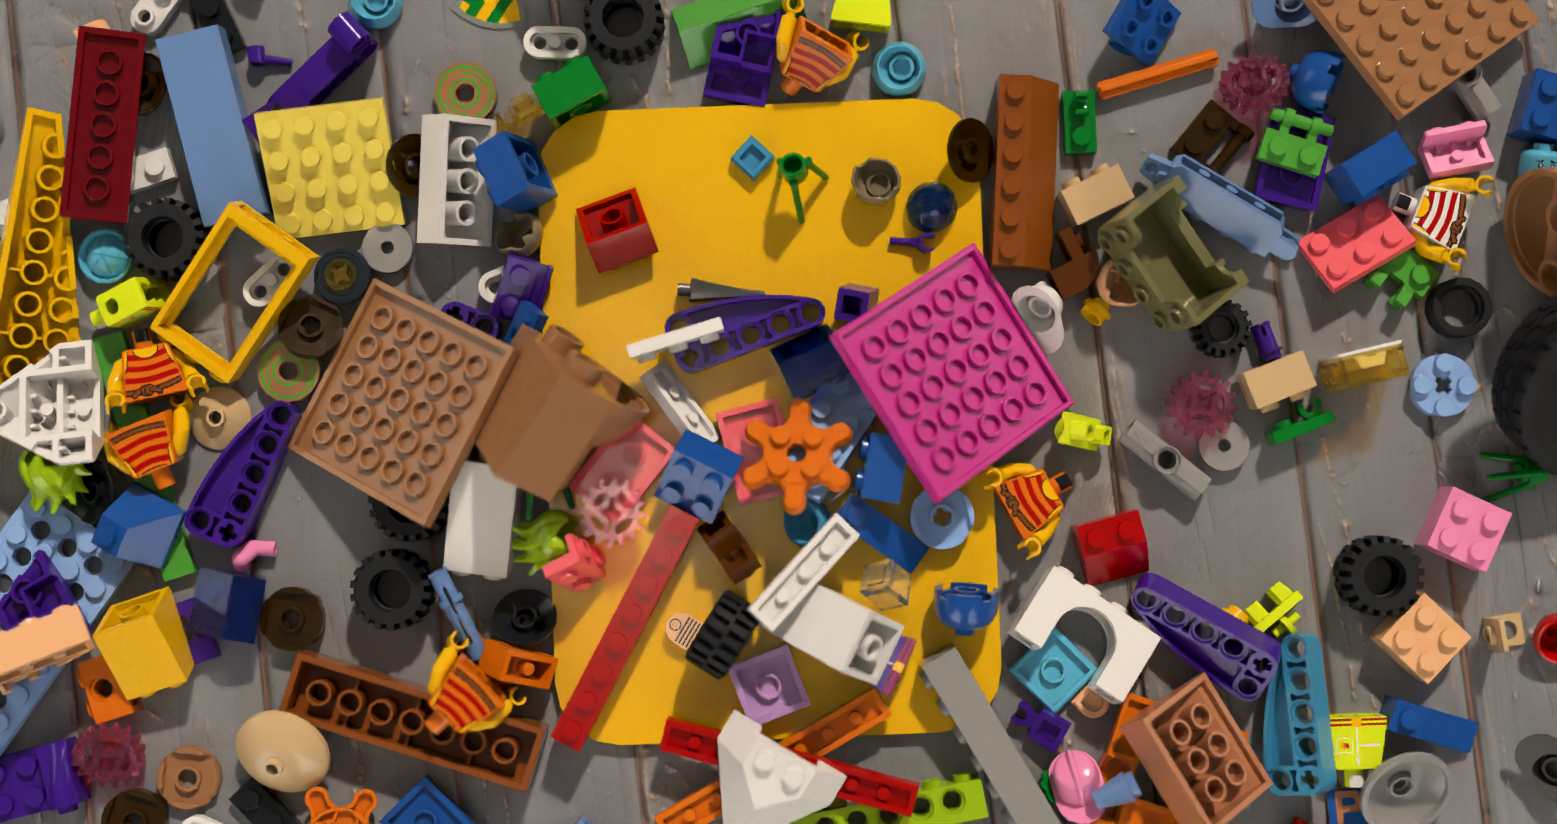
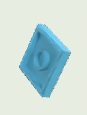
(1053, 671)

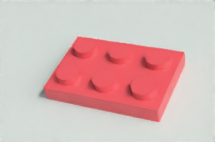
(1355, 243)
(732, 427)
(632, 458)

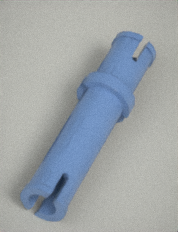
(441, 579)

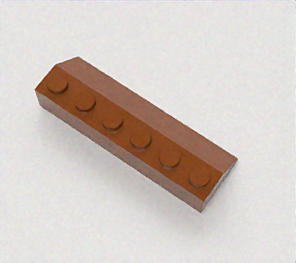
(1023, 173)

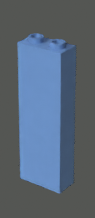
(210, 122)

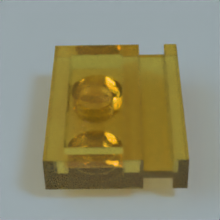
(523, 110)

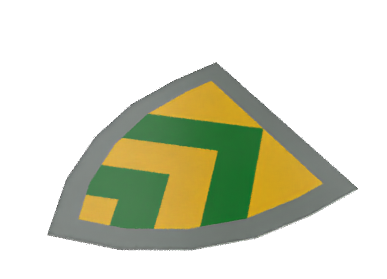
(492, 13)

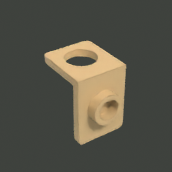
(1495, 632)

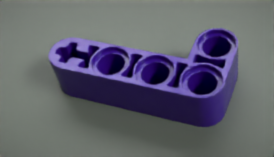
(333, 61)

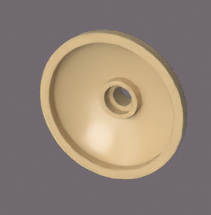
(282, 751)

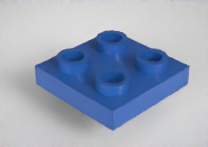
(1141, 28)

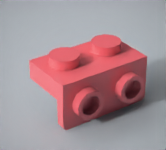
(579, 567)

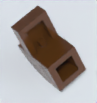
(1080, 267)
(729, 548)

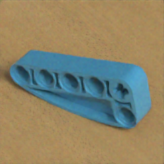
(1287, 727)

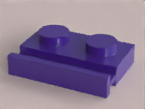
(519, 281)

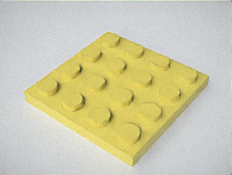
(329, 167)

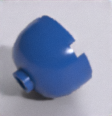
(1316, 79)
(965, 606)

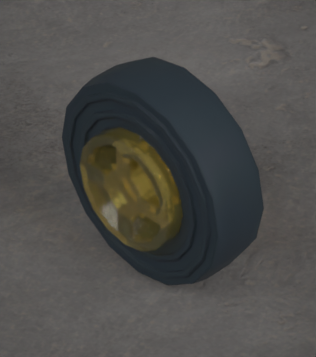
(333, 269)

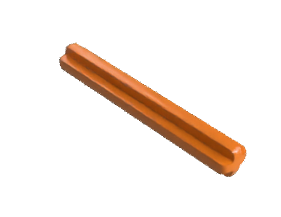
(1157, 74)

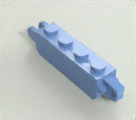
(1226, 206)

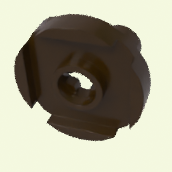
(306, 310)
(281, 603)
(136, 800)

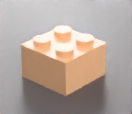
(1420, 638)

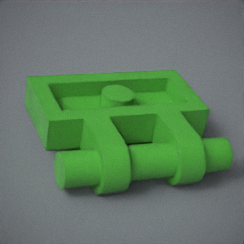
(1290, 151)

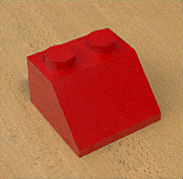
(616, 230)
(1111, 547)

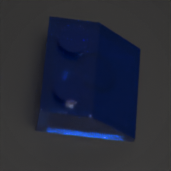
(809, 362)
(227, 604)

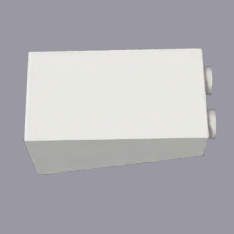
(481, 521)
(841, 633)

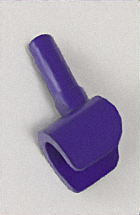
(257, 57)
(913, 242)

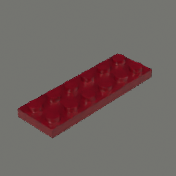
(103, 125)

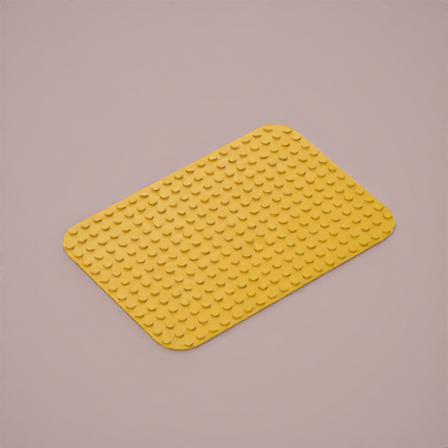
(747, 236)

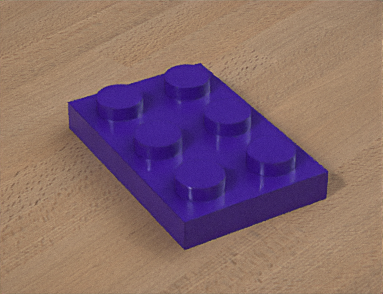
(1288, 187)

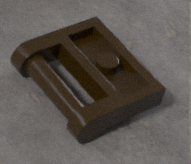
(1206, 131)

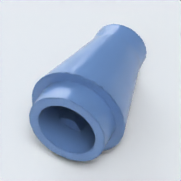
(1117, 791)

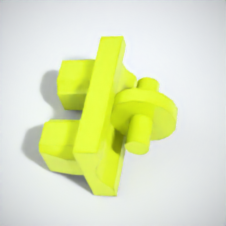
(1082, 431)
(1284, 601)

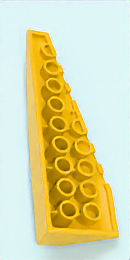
(36, 251)

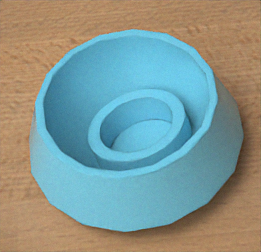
(375, 13)
(908, 68)
(104, 256)

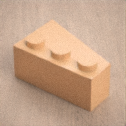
(42, 643)

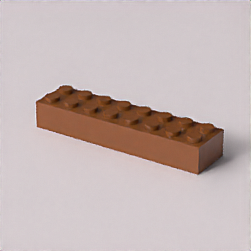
(393, 716)

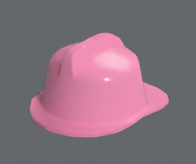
(1072, 780)

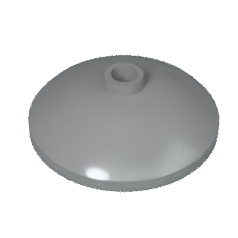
(1407, 790)

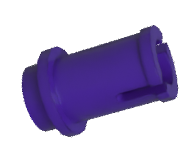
(1266, 342)

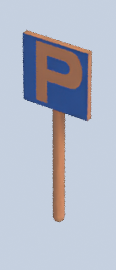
(1344, 806)

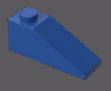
(882, 533)
(1428, 724)

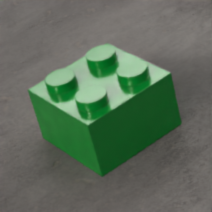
(571, 91)

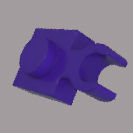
(1046, 728)

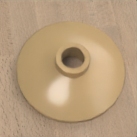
(234, 414)

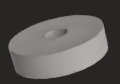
(393, 262)
(1235, 454)

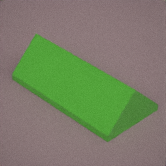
(699, 21)

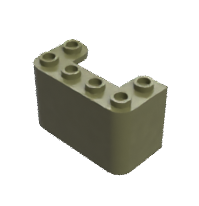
(1167, 259)

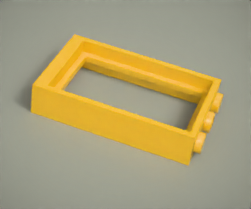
(275, 239)

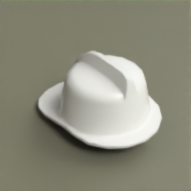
(1041, 312)

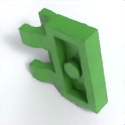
(1407, 270)

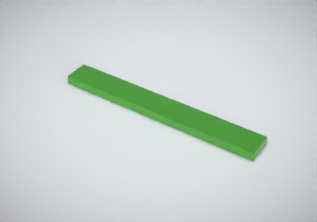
(109, 350)

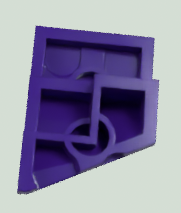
(743, 61)
(36, 593)

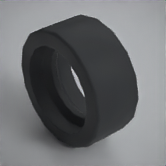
(1482, 303)

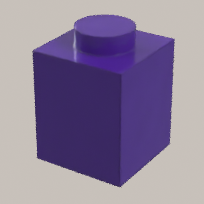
(854, 301)

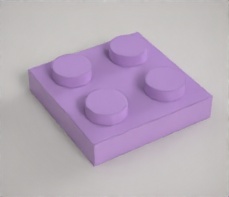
(769, 685)

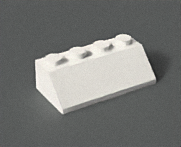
(452, 192)

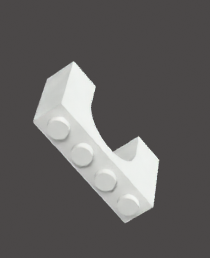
(1128, 640)

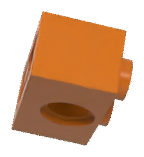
(517, 664)
(99, 704)

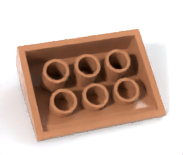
(1196, 754)

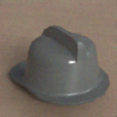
(1538, 762)

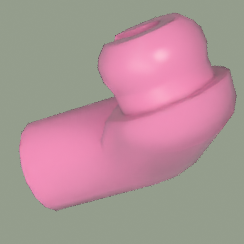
(250, 550)

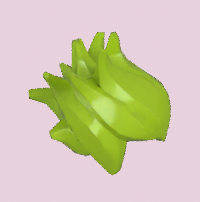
(51, 481)
(544, 538)

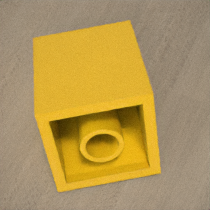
(145, 644)

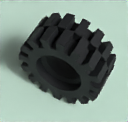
(1237, 339)

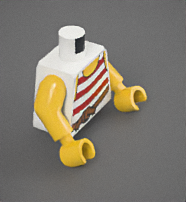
(1439, 215)

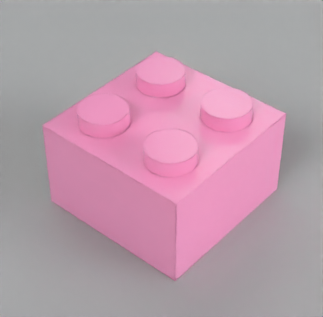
(1463, 528)

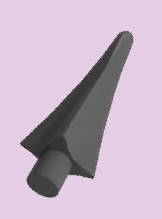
(703, 290)

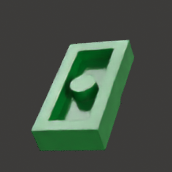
(1079, 122)
(1285, 430)

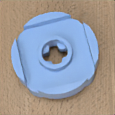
(1460, 385)
(932, 532)

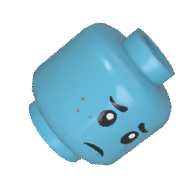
(1536, 157)

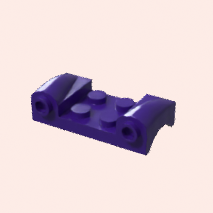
(40, 781)

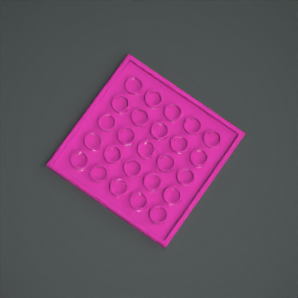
(952, 372)

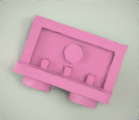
(1455, 150)

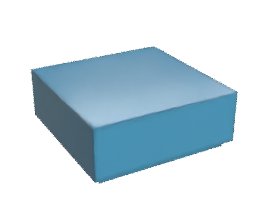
(752, 158)

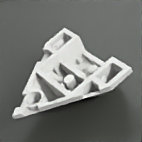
(57, 405)
(765, 780)

